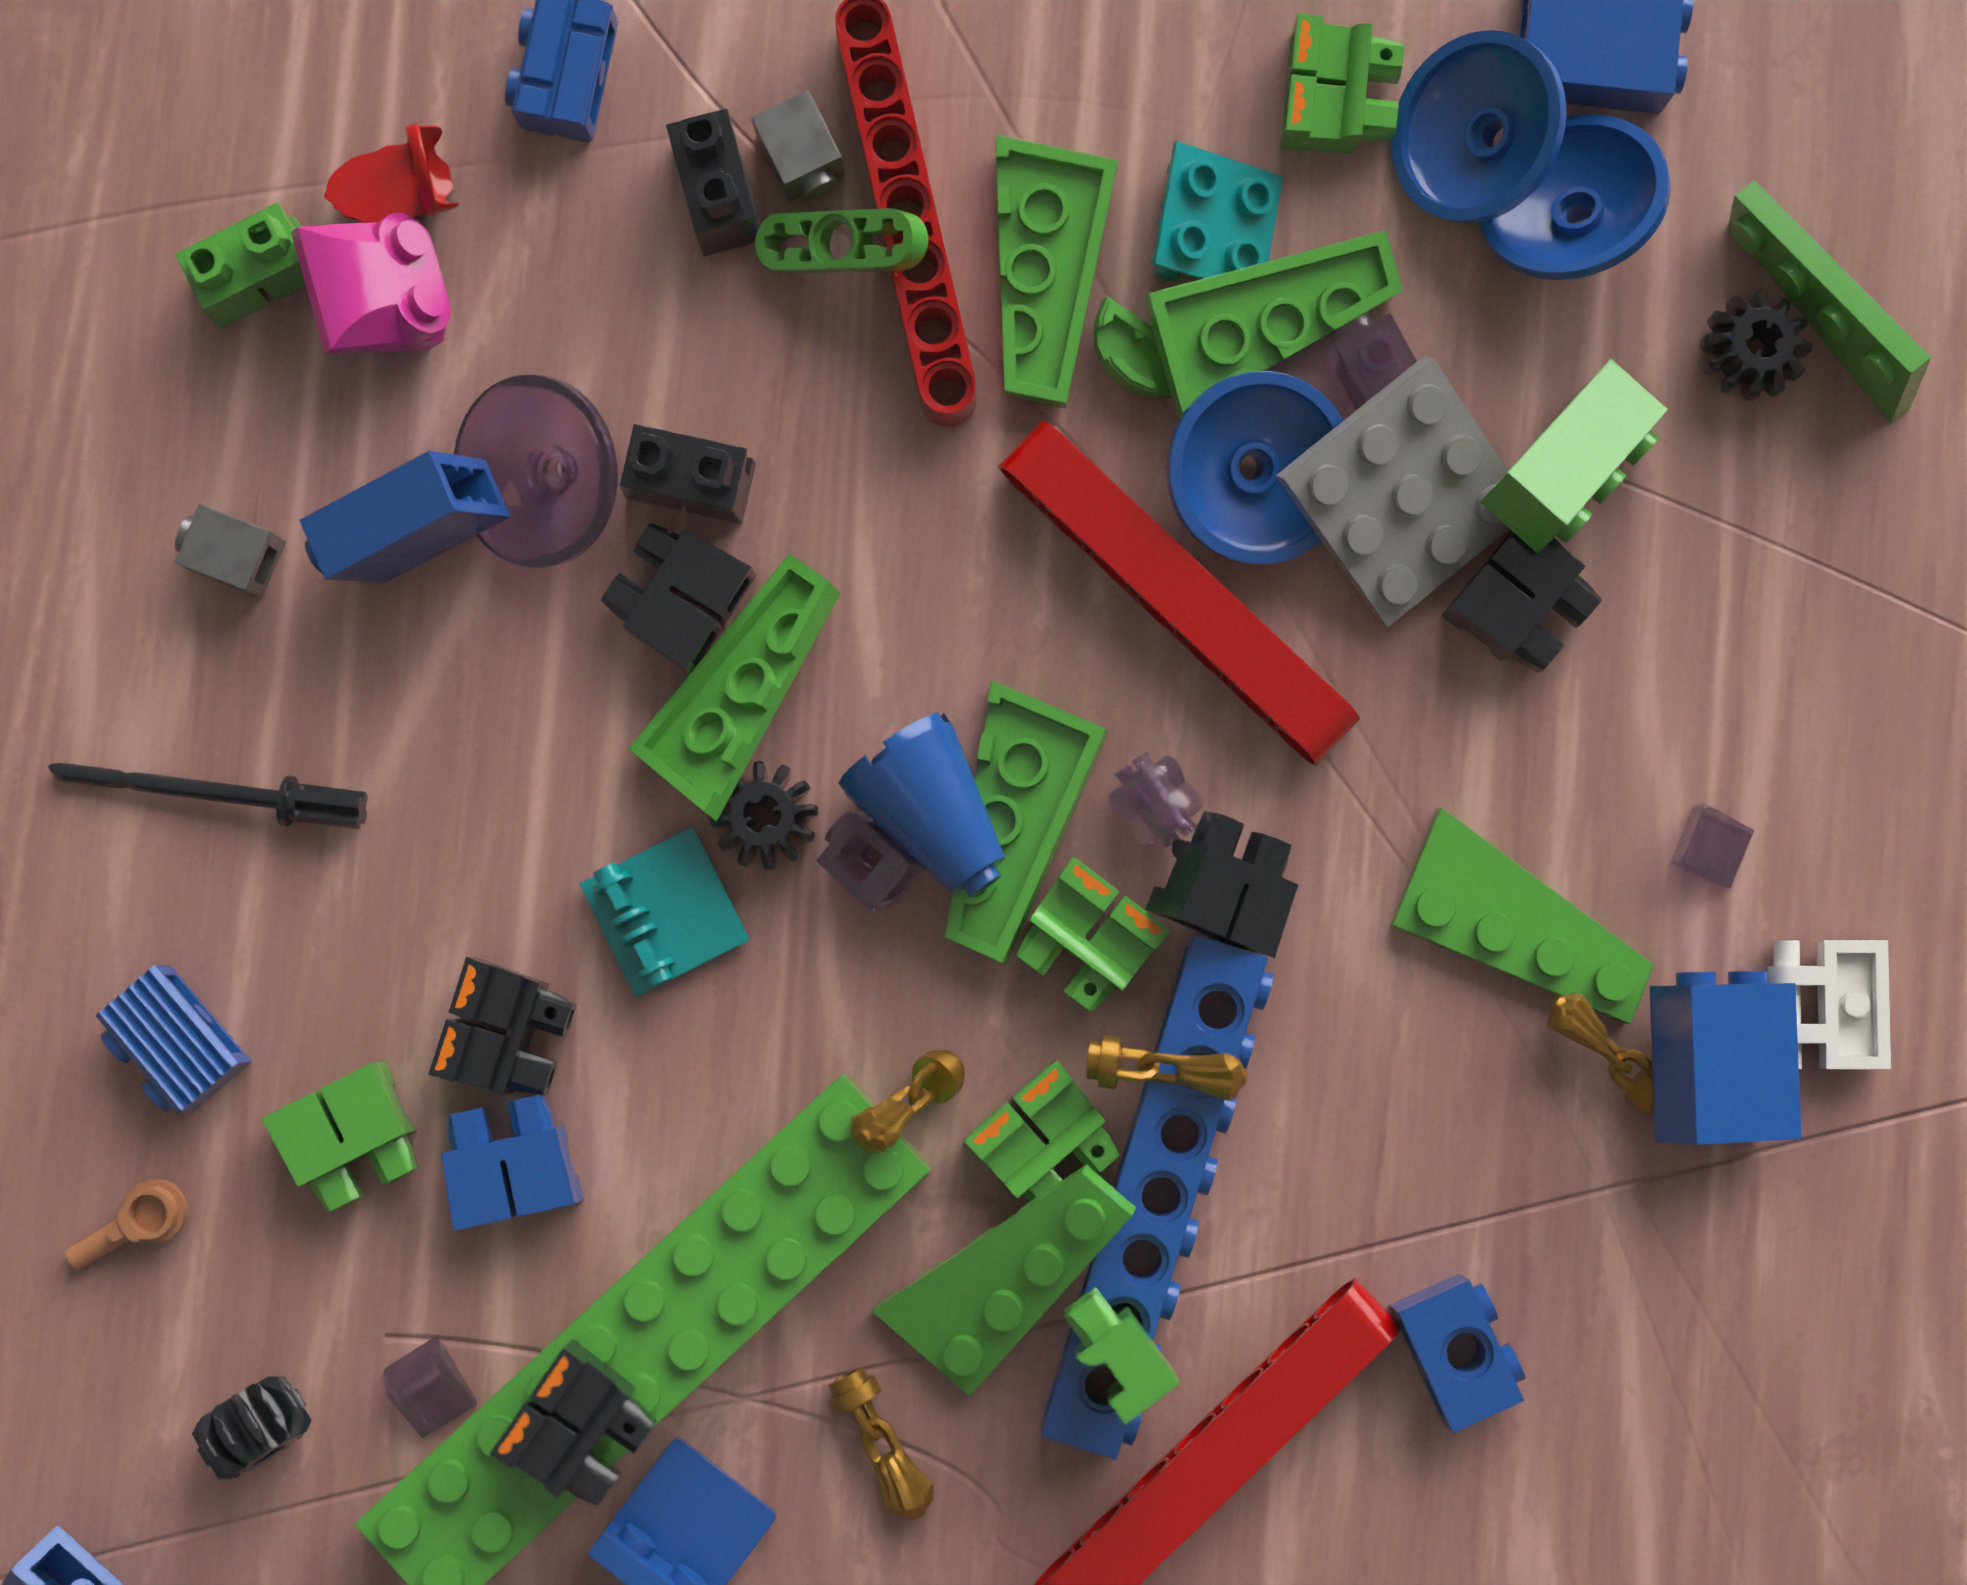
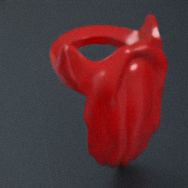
(394, 180)

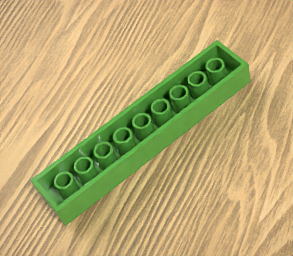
(658, 1329)

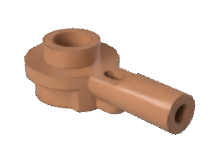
(150, 1213)

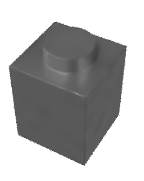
(799, 147)
(228, 550)

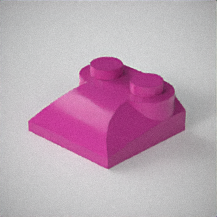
(373, 285)

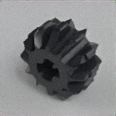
(1751, 321)
(770, 836)
(251, 1427)

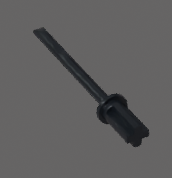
(291, 801)

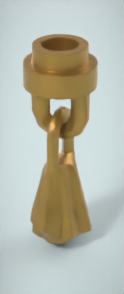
(1577, 1021)
(1212, 1074)
(935, 1079)
(902, 1484)

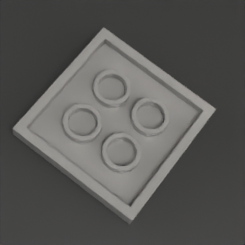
(1400, 491)

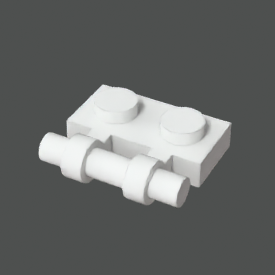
(1850, 996)

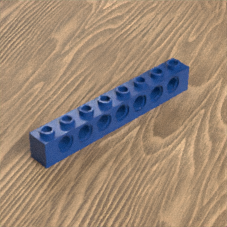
(1206, 966)

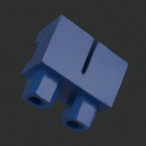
(507, 1175)

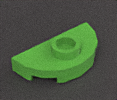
(1129, 351)

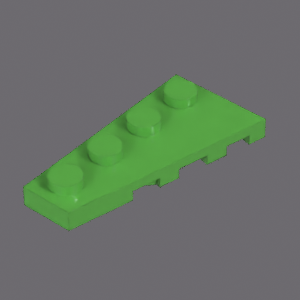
(1049, 248)
(1837, 308)
(1265, 311)
(731, 696)
(1030, 781)
(1504, 917)
(996, 1288)

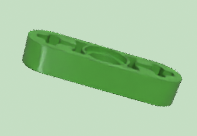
(862, 255)

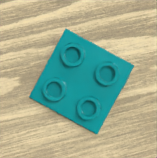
(1214, 215)
(664, 911)

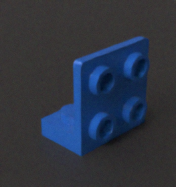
(683, 1524)

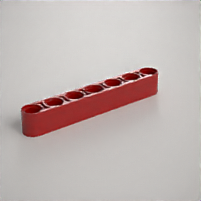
(905, 180)
(1179, 592)
(1229, 1443)

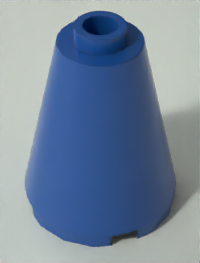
(929, 804)

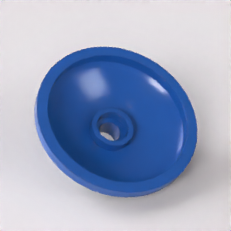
(1454, 112)
(1601, 174)
(1242, 416)

